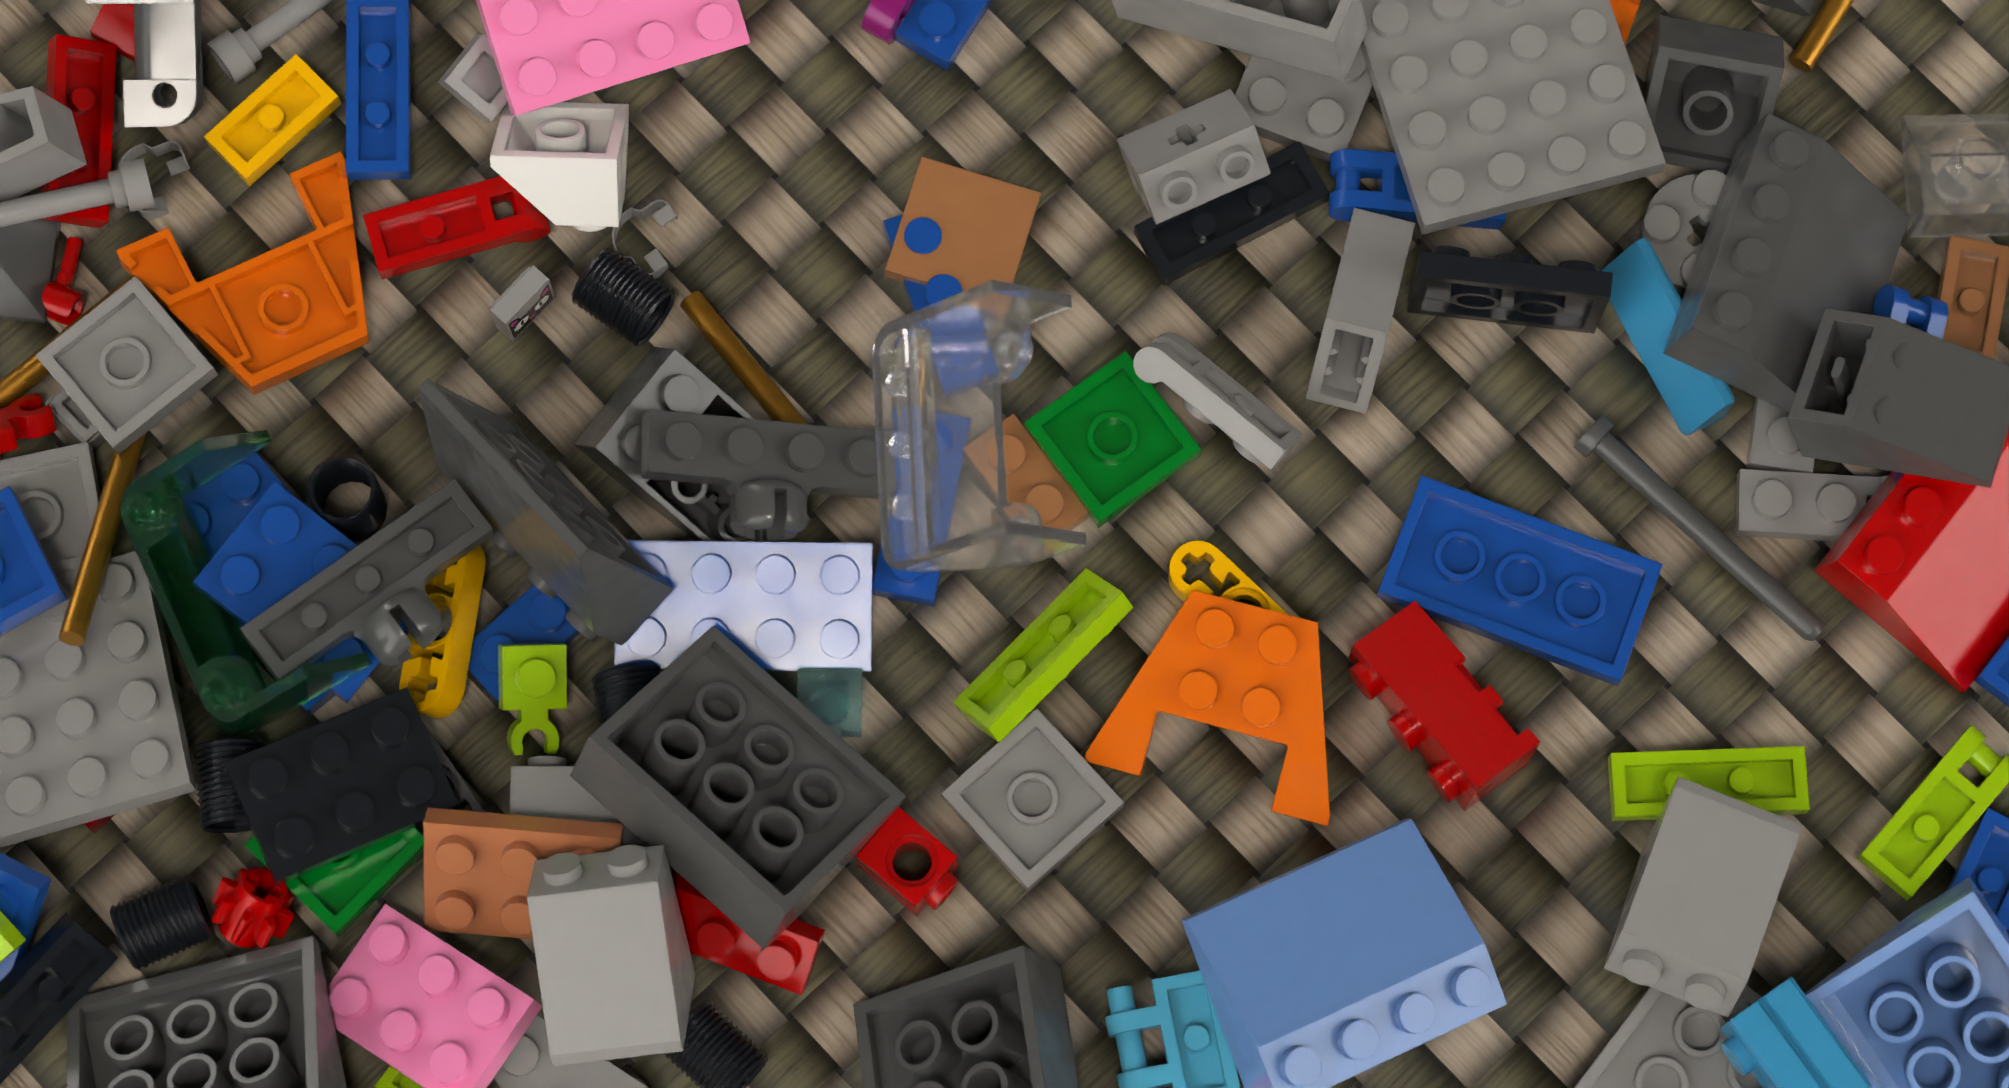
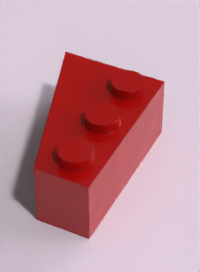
(1439, 707)

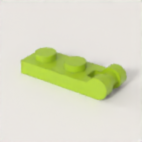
(1936, 815)

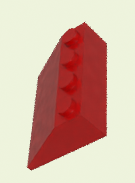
(1931, 568)

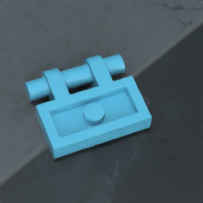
(1189, 1032)

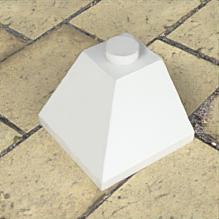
(567, 161)

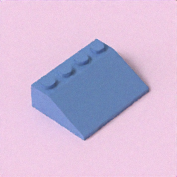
(1342, 963)
(1927, 998)

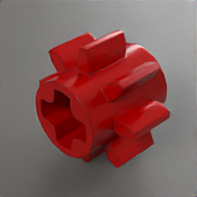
(252, 908)

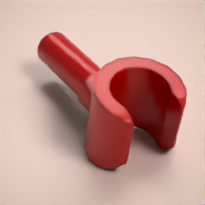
(58, 297)

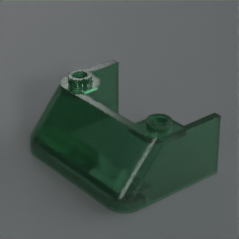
(202, 631)

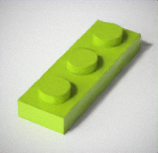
(1043, 655)
(1758, 776)

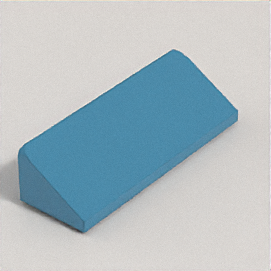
(1647, 309)

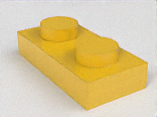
(272, 120)

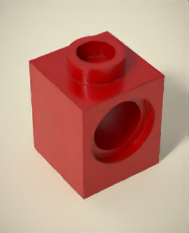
(903, 835)

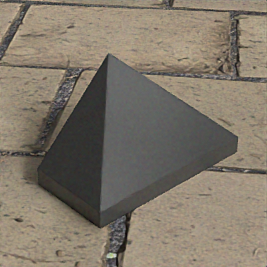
(26, 268)

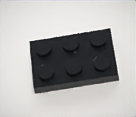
(1509, 290)
(340, 785)

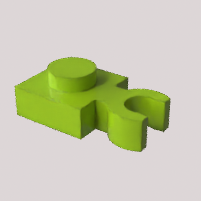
(531, 682)

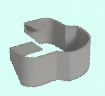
(175, 167)
(662, 217)

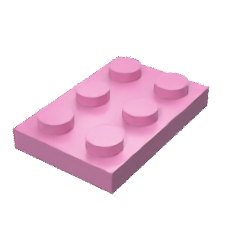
(427, 1006)

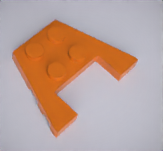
(280, 307)
(1236, 673)

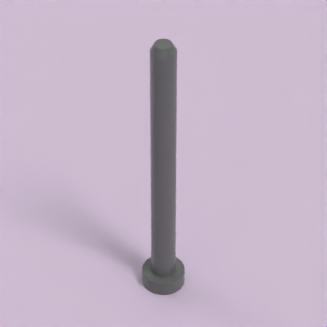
(1698, 528)

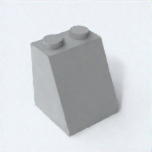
(1702, 897)
(610, 954)

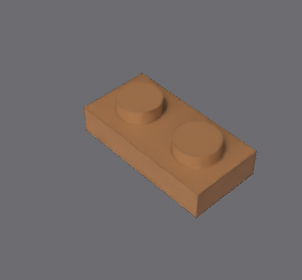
(1975, 291)
(1036, 481)

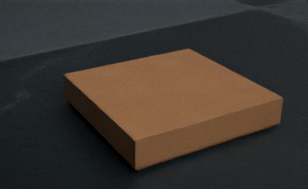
(980, 225)

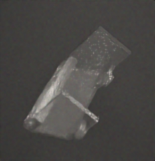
(944, 433)

